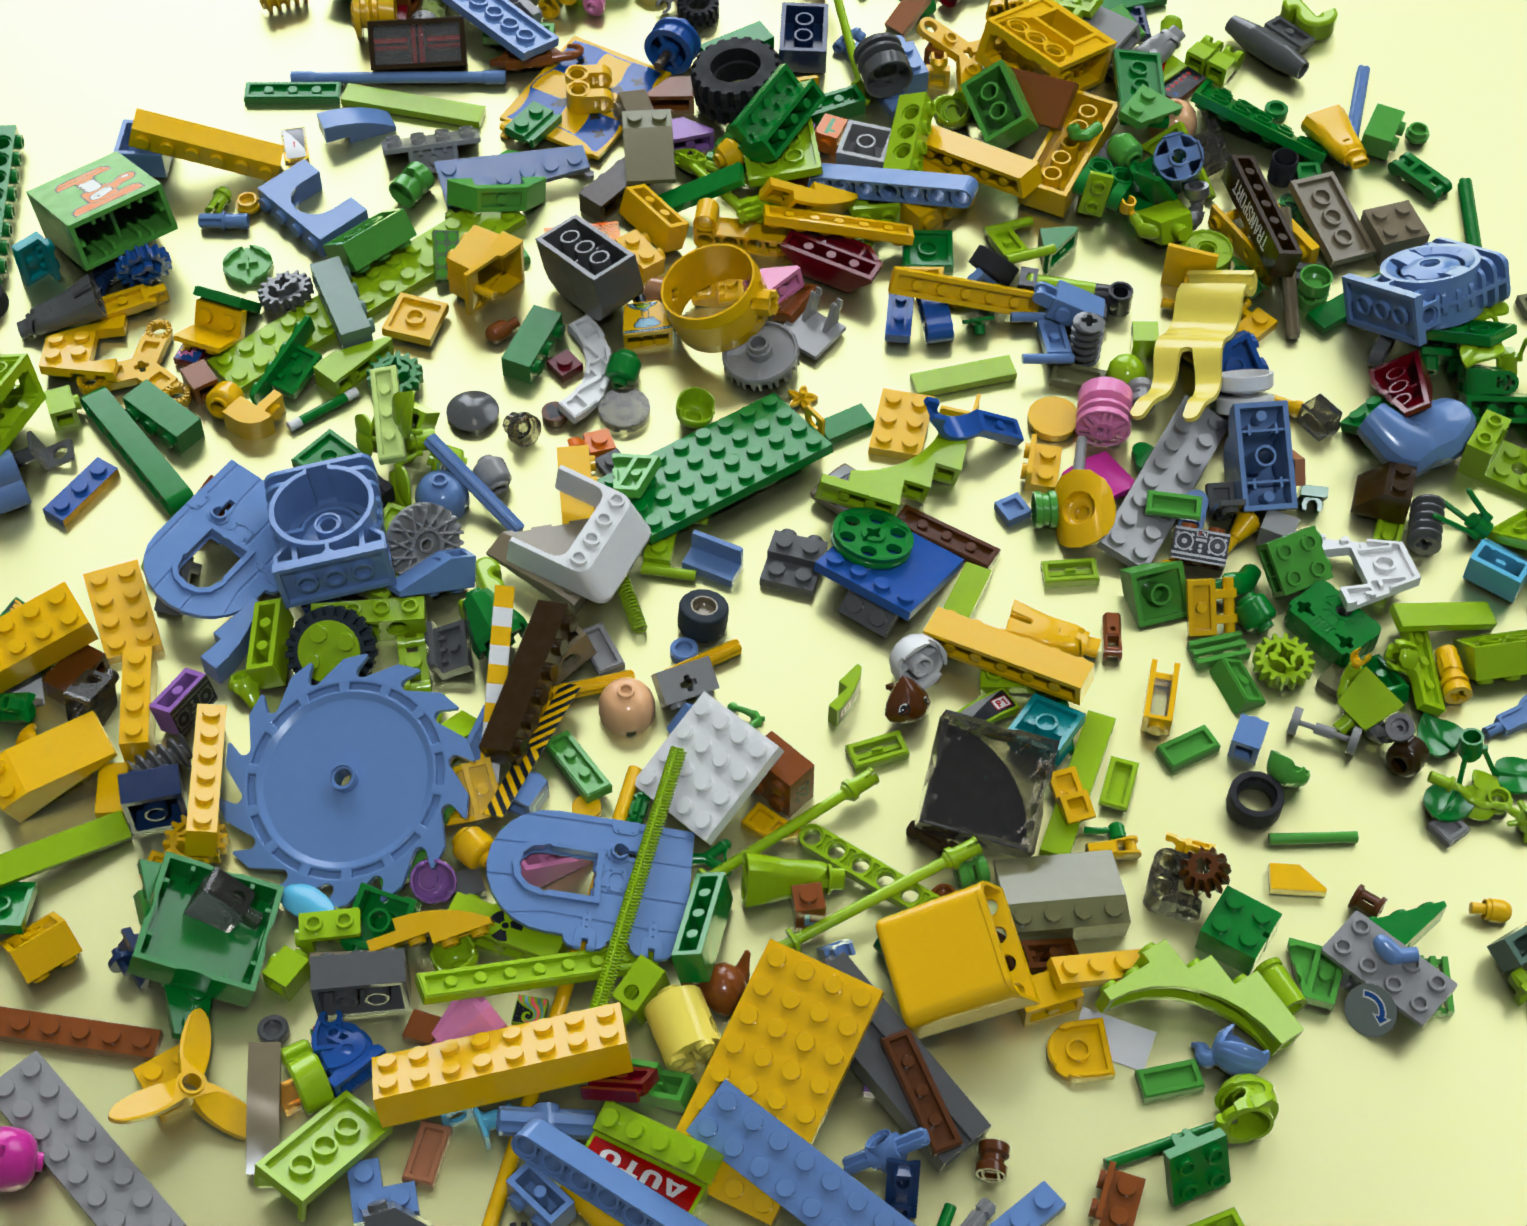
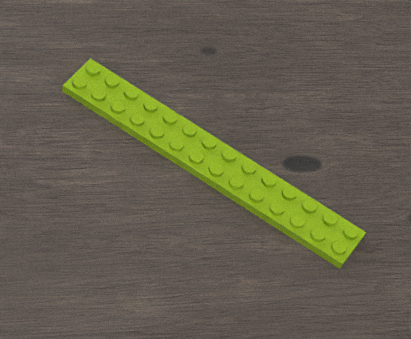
(378, 287)

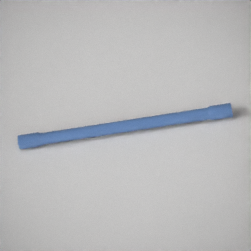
(486, 77)

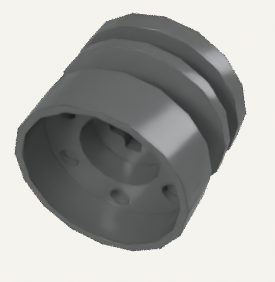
(883, 65)

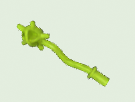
(1450, 784)

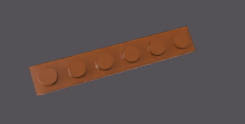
(79, 1034)

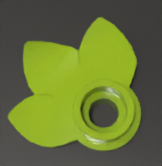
(1487, 788)

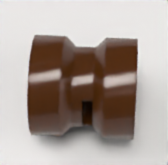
(992, 1161)

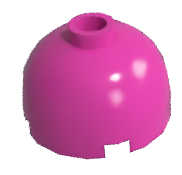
(18, 1158)

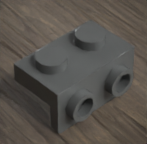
(868, 614)
(448, 649)

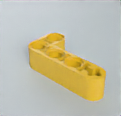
(751, 236)

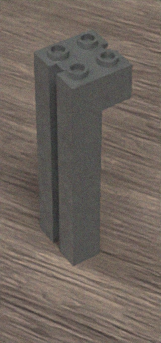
(876, 1074)

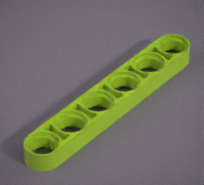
(854, 855)

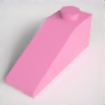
(545, 868)

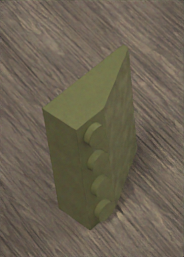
(1064, 895)

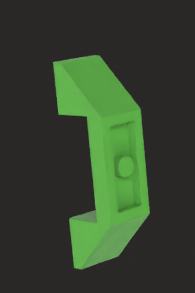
(498, 197)

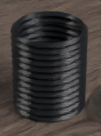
(1282, 167)

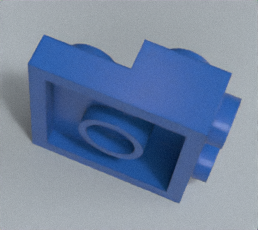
(1242, 353)

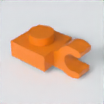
(598, 441)

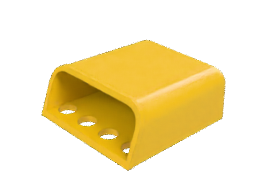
(951, 961)

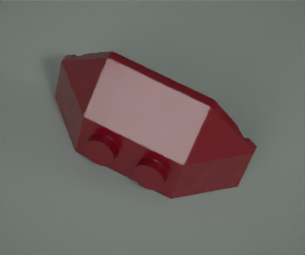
(832, 259)

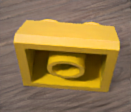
(42, 948)

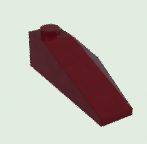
(1404, 383)

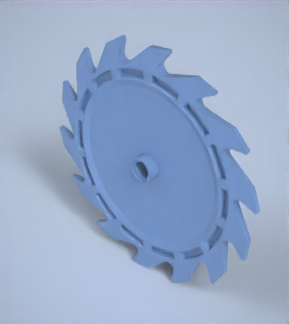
(395, 791)

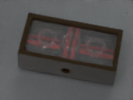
(417, 42)

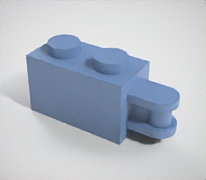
(920, 72)
(1066, 301)

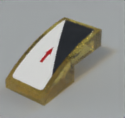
(294, 145)

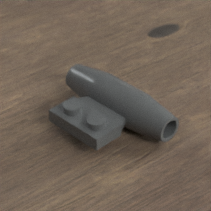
(1274, 43)

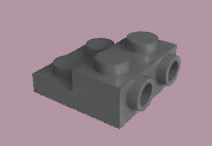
(792, 562)

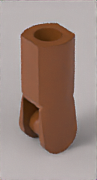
(1111, 635)

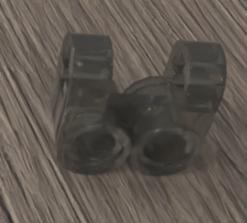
(1173, 902)

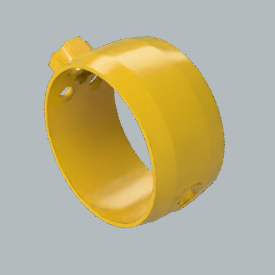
(735, 324)

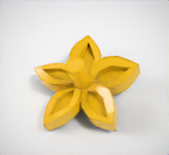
(802, 397)

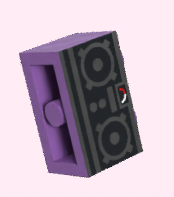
(177, 703)

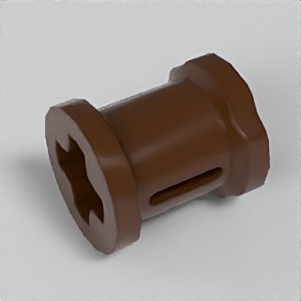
(1362, 894)

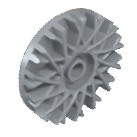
(763, 358)
(421, 532)

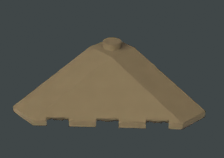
(552, 540)

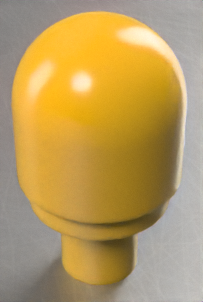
(1492, 910)

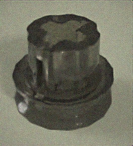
(522, 428)

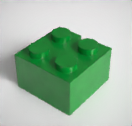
(1238, 930)

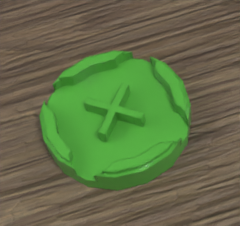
(248, 266)

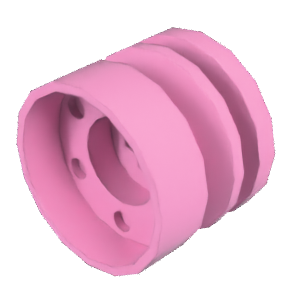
(1104, 411)

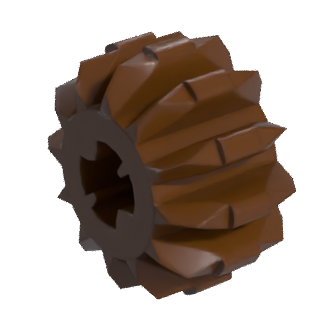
(1216, 874)

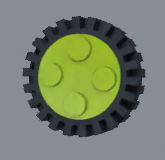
(327, 638)

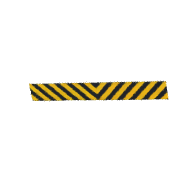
(517, 774)

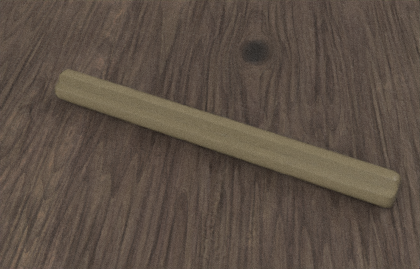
(1290, 294)

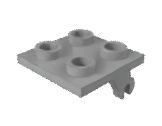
(815, 331)

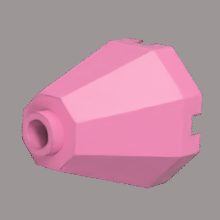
(466, 1019)

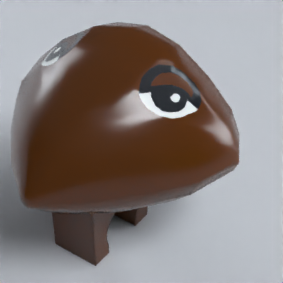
(906, 702)

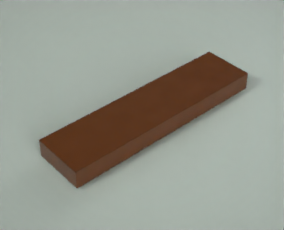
(950, 538)
(920, 1091)

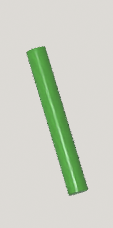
(1313, 838)

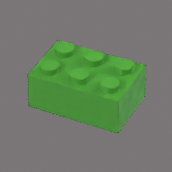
(999, 105)
(372, 240)

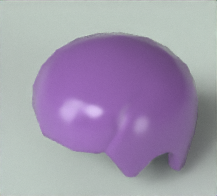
(433, 884)

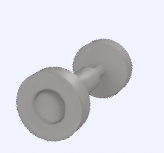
(1324, 730)

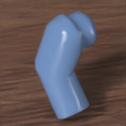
(858, 35)
(1392, 953)

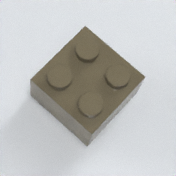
(1393, 229)

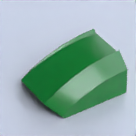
(378, 916)

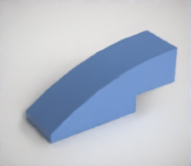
(354, 123)
(231, 645)

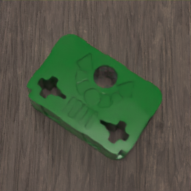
(1327, 628)

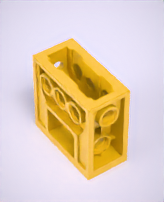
(1047, 41)

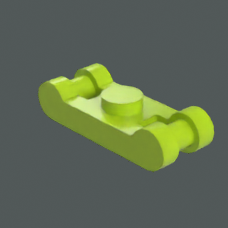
(415, 660)

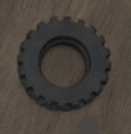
(726, 62)

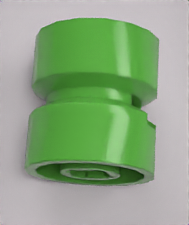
(411, 184)
(1313, 286)

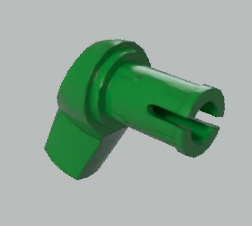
(1244, 580)

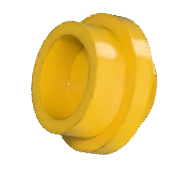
(247, 203)

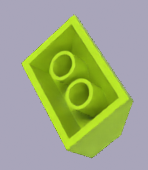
(1494, 656)

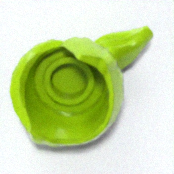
(952, 111)

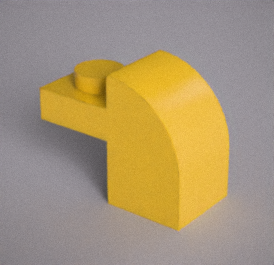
(253, 420)

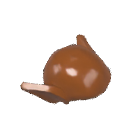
(726, 985)

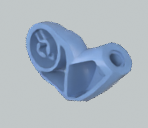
(1421, 440)

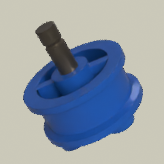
(672, 45)

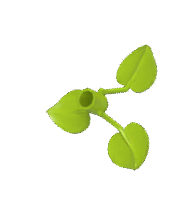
(1505, 356)
(414, 440)

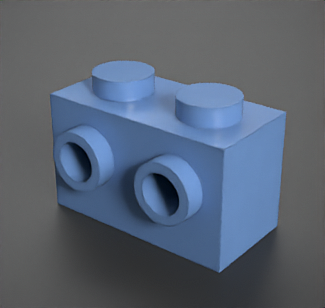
(539, 1198)

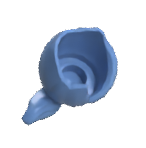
(1230, 1054)

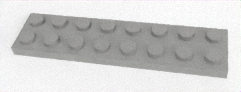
(1170, 468)
(80, 1149)

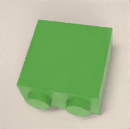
(1294, 561)

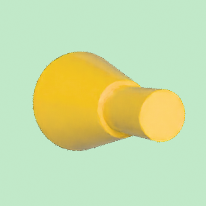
(1243, 526)

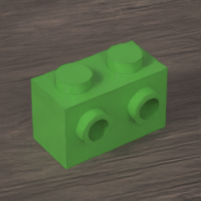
(1382, 131)

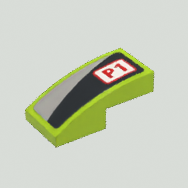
(847, 695)
(992, 706)

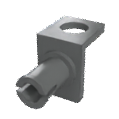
(44, 455)

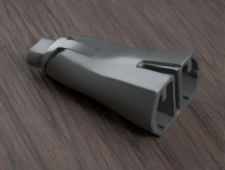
(72, 307)

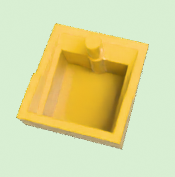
(485, 267)

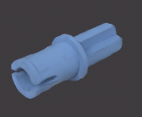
(223, 220)

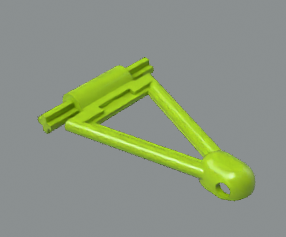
(747, 208)

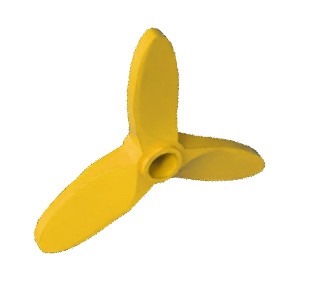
(210, 1101)

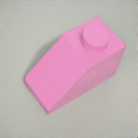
(784, 279)

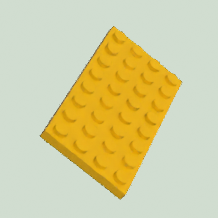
(786, 1053)

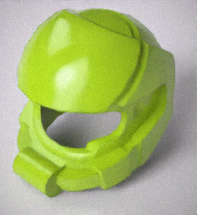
(1251, 1103)

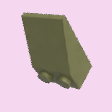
(648, 146)

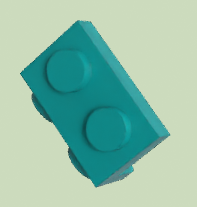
(36, 259)

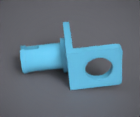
(484, 1121)

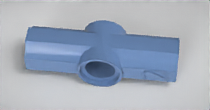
(573, 1122)

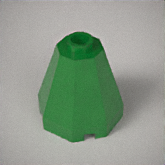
(478, 616)

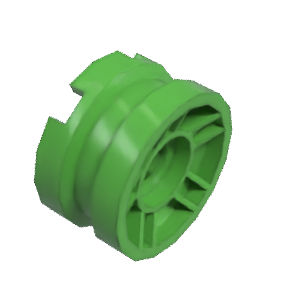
(1044, 509)

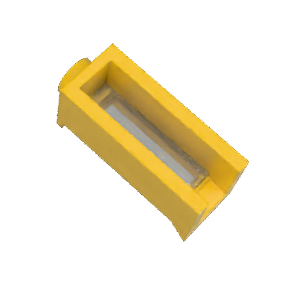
(1160, 700)

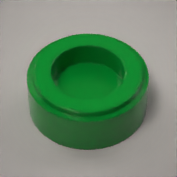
(1276, 109)

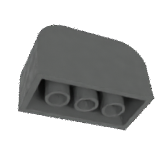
(589, 267)

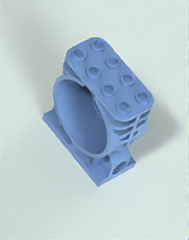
(1427, 290)
(328, 530)

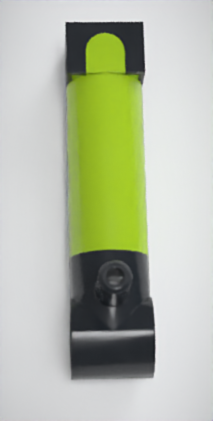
(1117, 295)

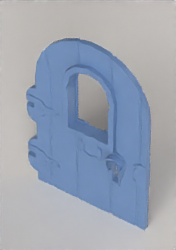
(241, 529)
(593, 916)

